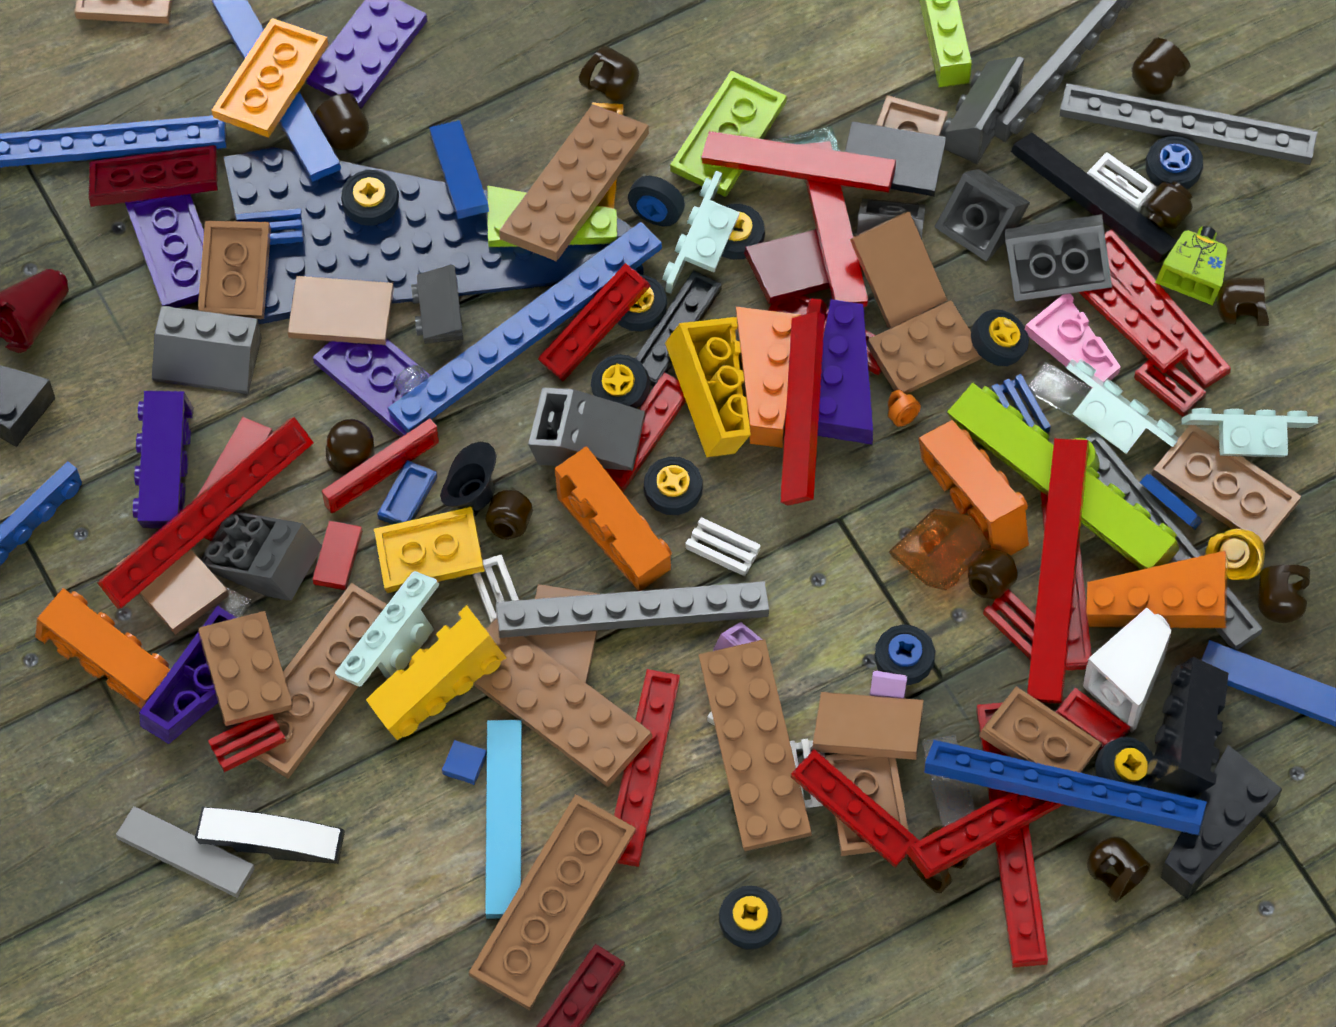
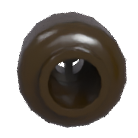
(1168, 205)
(509, 514)
(992, 574)

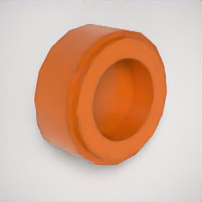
(904, 409)

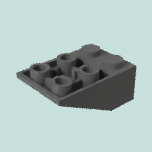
(573, 419)
(262, 553)

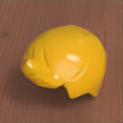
(1243, 551)

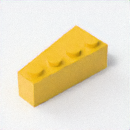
(712, 382)
(436, 675)

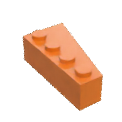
(101, 647)

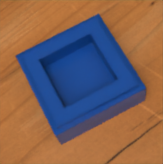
(464, 762)

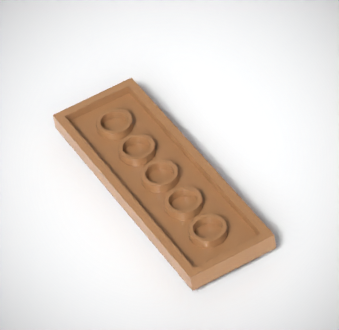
(574, 182)
(312, 679)
(563, 708)
(754, 745)
(552, 902)

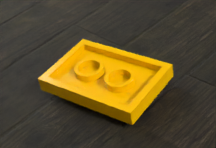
(435, 546)

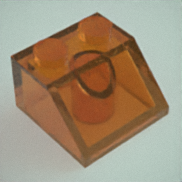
(941, 548)

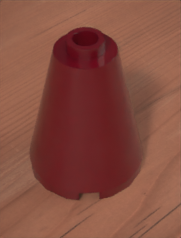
(29, 306)

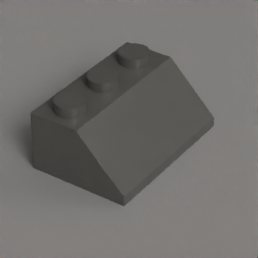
(978, 111)
(1058, 258)
(205, 349)

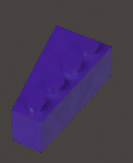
(845, 384)
(162, 457)
(184, 692)

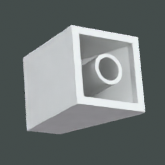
(1127, 667)

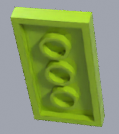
(736, 109)

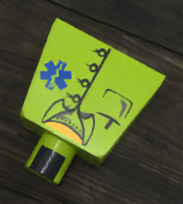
(1195, 265)

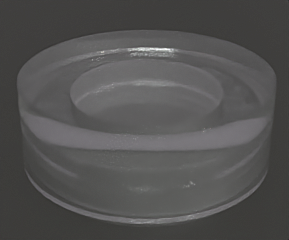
(409, 379)

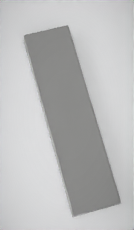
(184, 852)

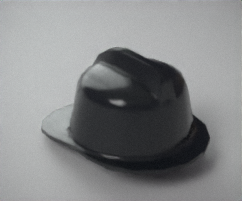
(470, 478)

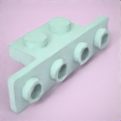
(707, 236)
(1113, 414)
(1251, 434)
(393, 635)

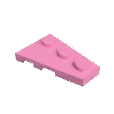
(1067, 336)

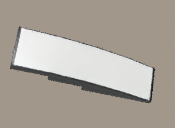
(270, 834)

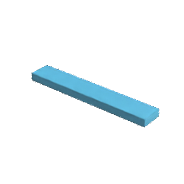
(503, 814)

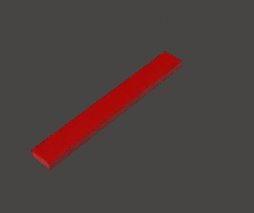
(205, 513)
(1058, 570)
(1017, 878)

